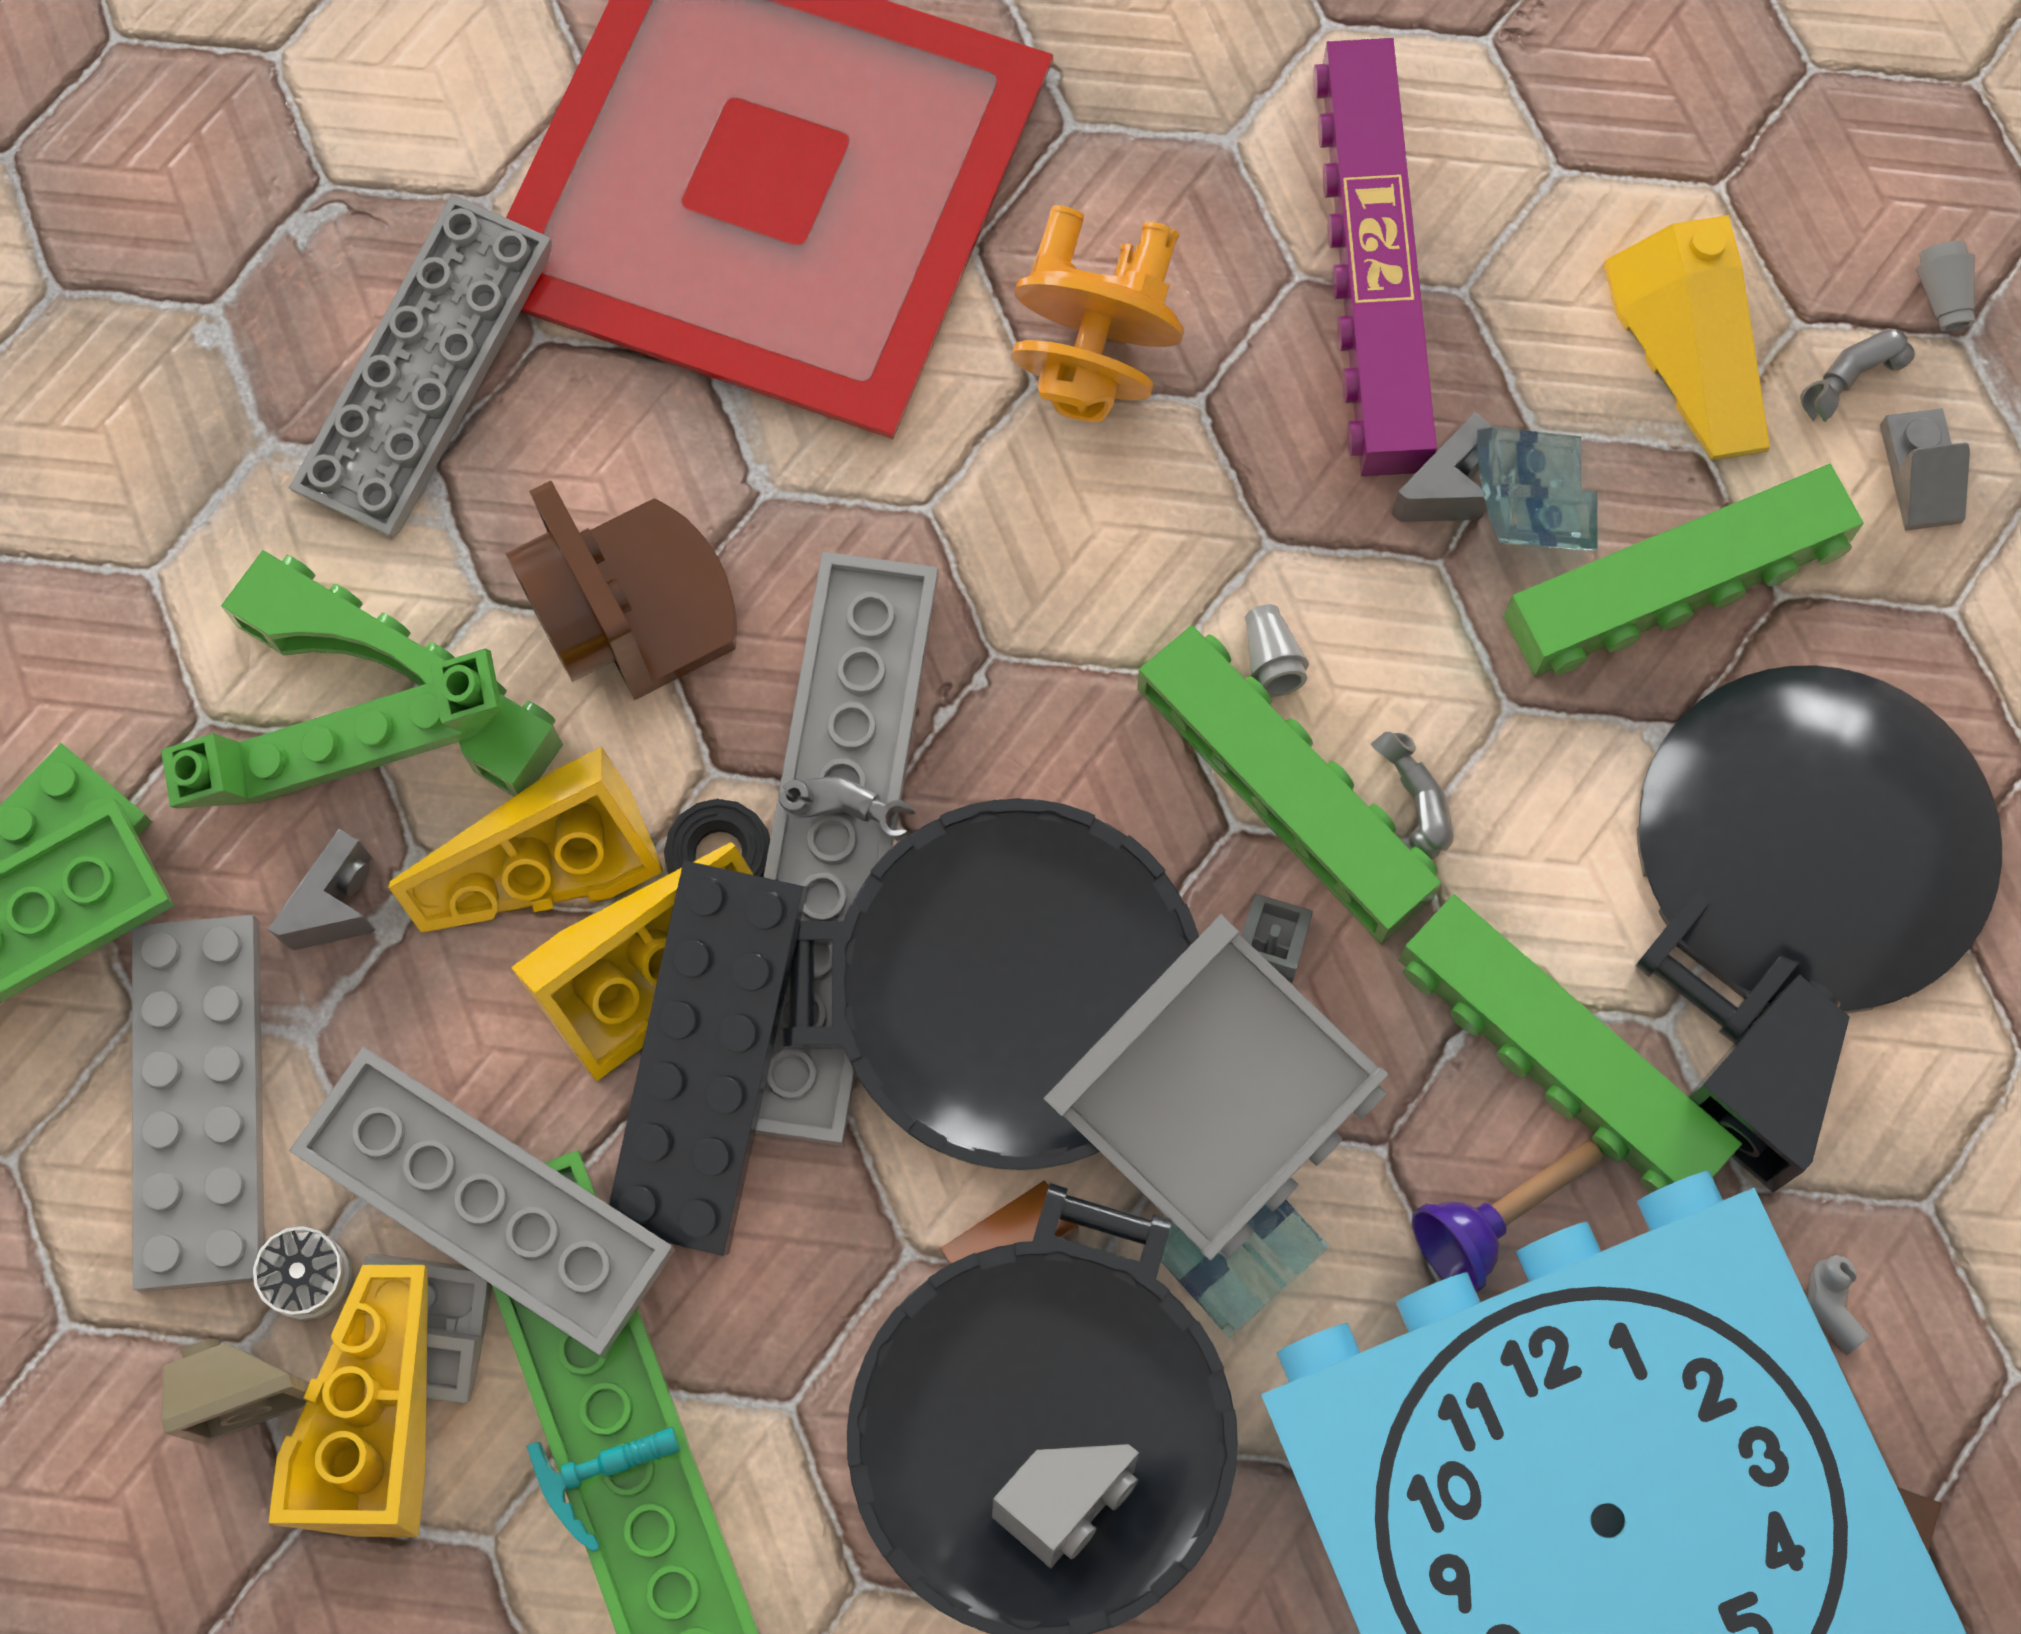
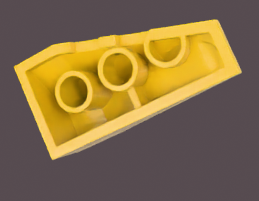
(1692, 317)
(549, 844)
(362, 1433)

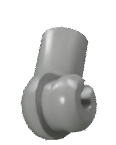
(1828, 1299)

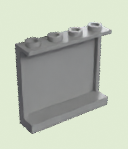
(1218, 1089)

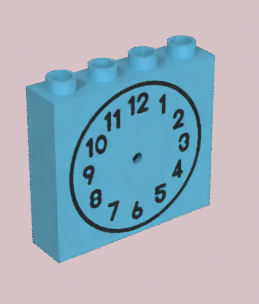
(1608, 1448)

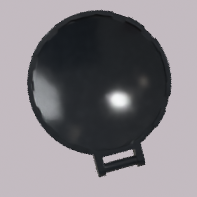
(1814, 837)
(989, 971)
(1030, 1356)

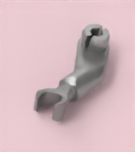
(1884, 347)
(837, 795)
(1430, 800)

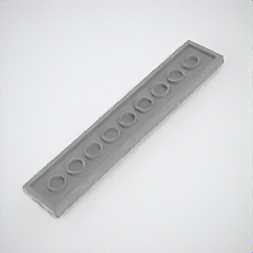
(858, 724)

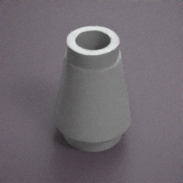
(1949, 283)
(1274, 652)

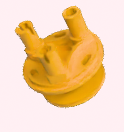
(1100, 308)

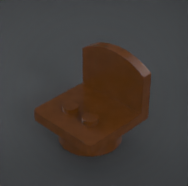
(627, 593)

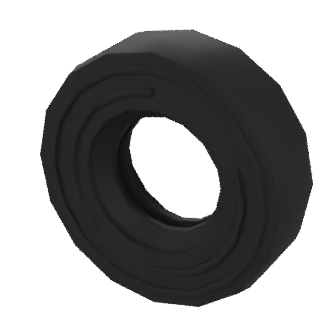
(714, 817)

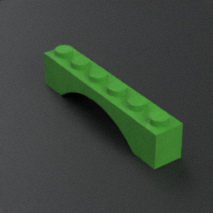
(299, 616)

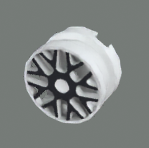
(302, 1273)

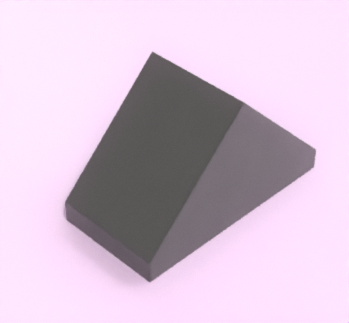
(1277, 932)

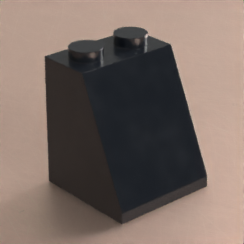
(1778, 1082)

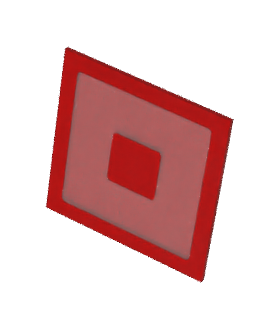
(776, 190)

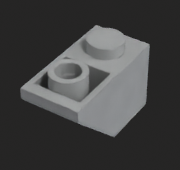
(1060, 1494)

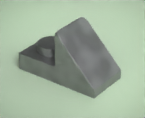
(1926, 468)
(1443, 484)
(316, 907)

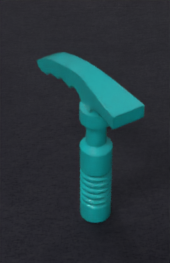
(607, 1463)

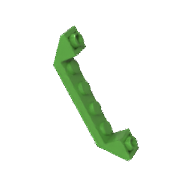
(338, 744)

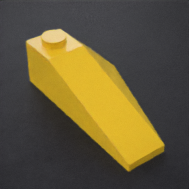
(604, 970)

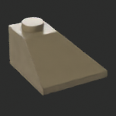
(224, 1391)

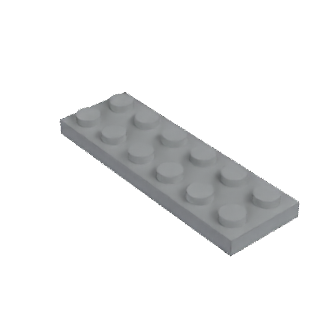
(196, 1103)
(483, 1201)

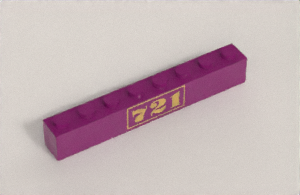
(1377, 258)

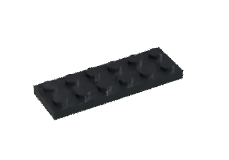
(707, 1055)

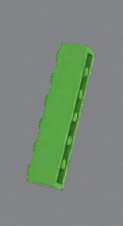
(1683, 571)
(1288, 783)
(1563, 1049)

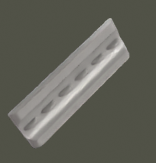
(423, 366)

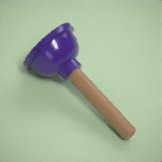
(1466, 1238)

